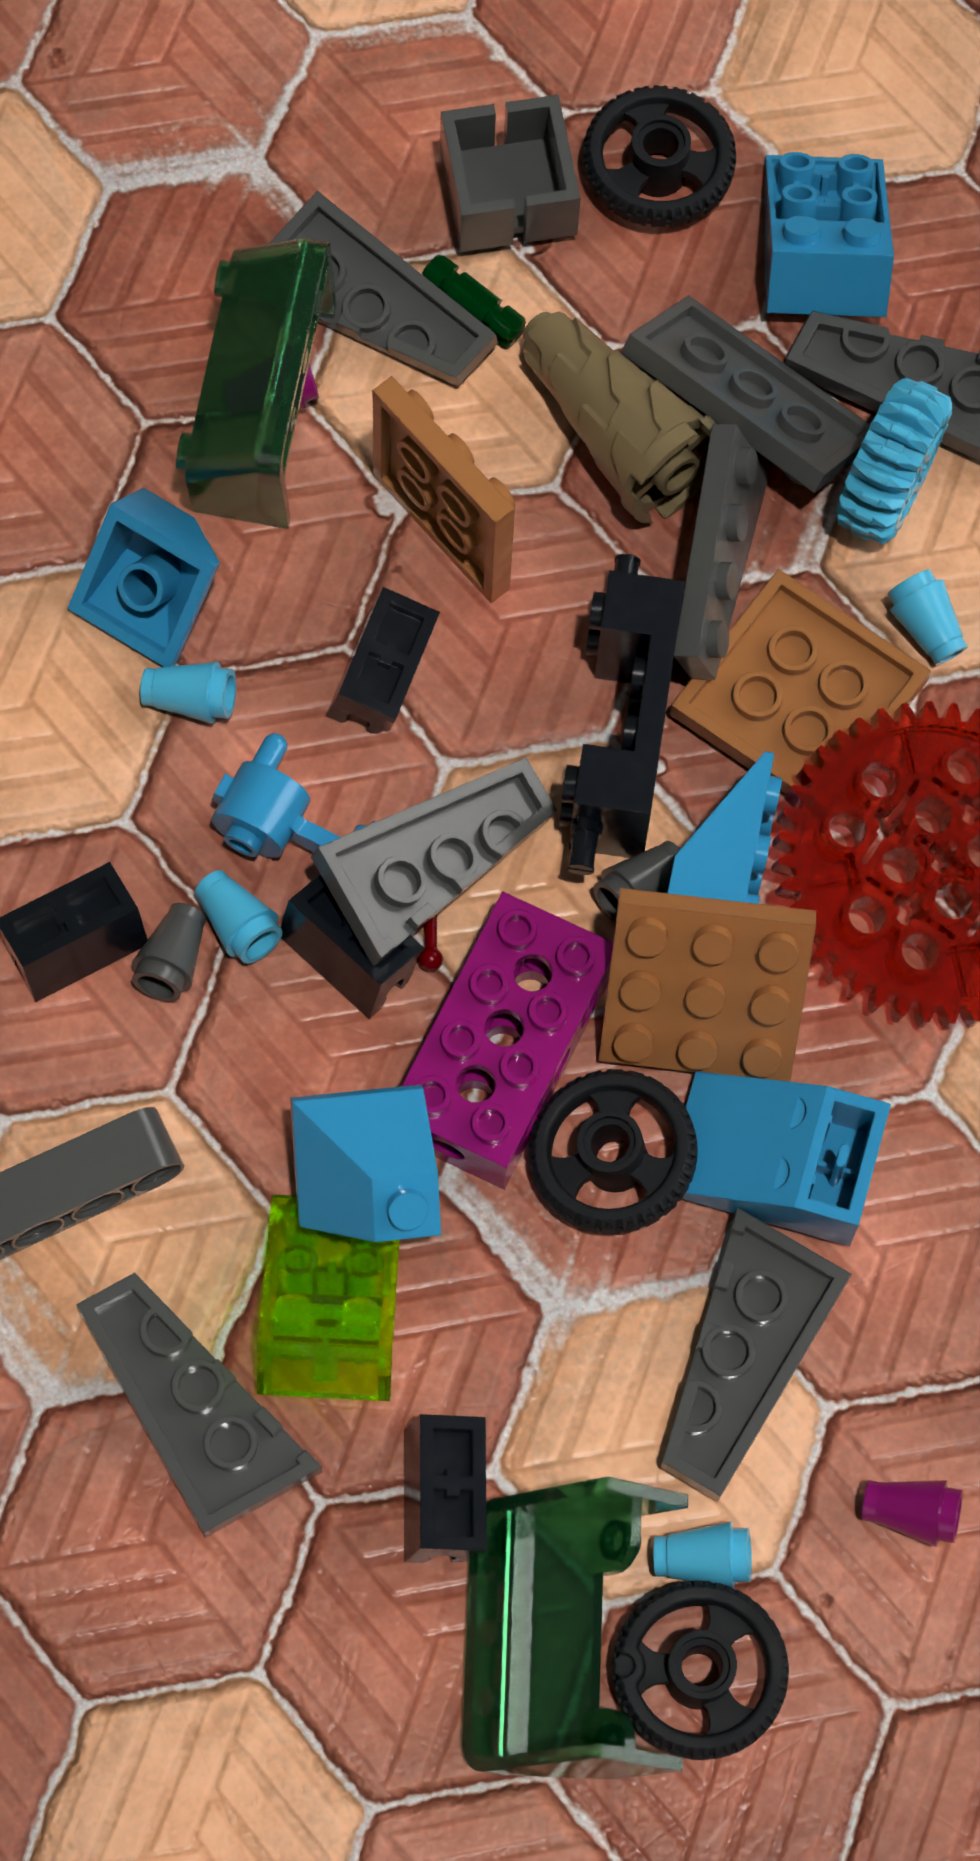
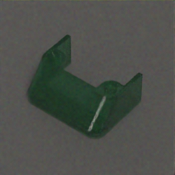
(256, 379)
(540, 1629)

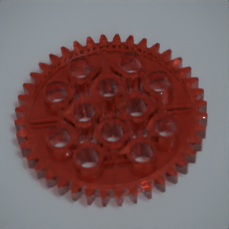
(830, 878)

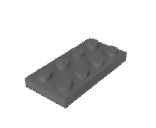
(747, 386)

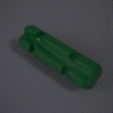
(476, 299)

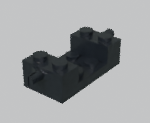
(634, 642)

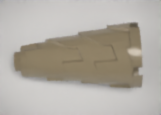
(634, 426)

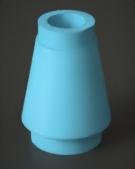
(928, 616)
(191, 690)
(239, 918)
(705, 1554)

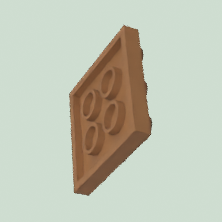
(443, 488)
(795, 679)
(706, 985)

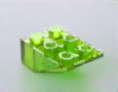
(325, 1312)

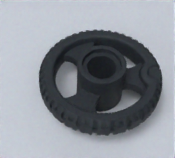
(660, 177)
(662, 1178)
(639, 1668)

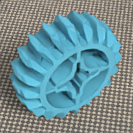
(894, 460)

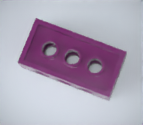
(487, 1001)

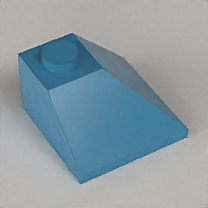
(146, 576)
(366, 1164)

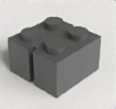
(510, 186)

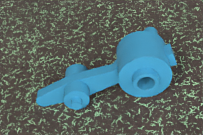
(265, 807)

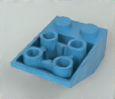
(827, 235)
(733, 843)
(785, 1152)

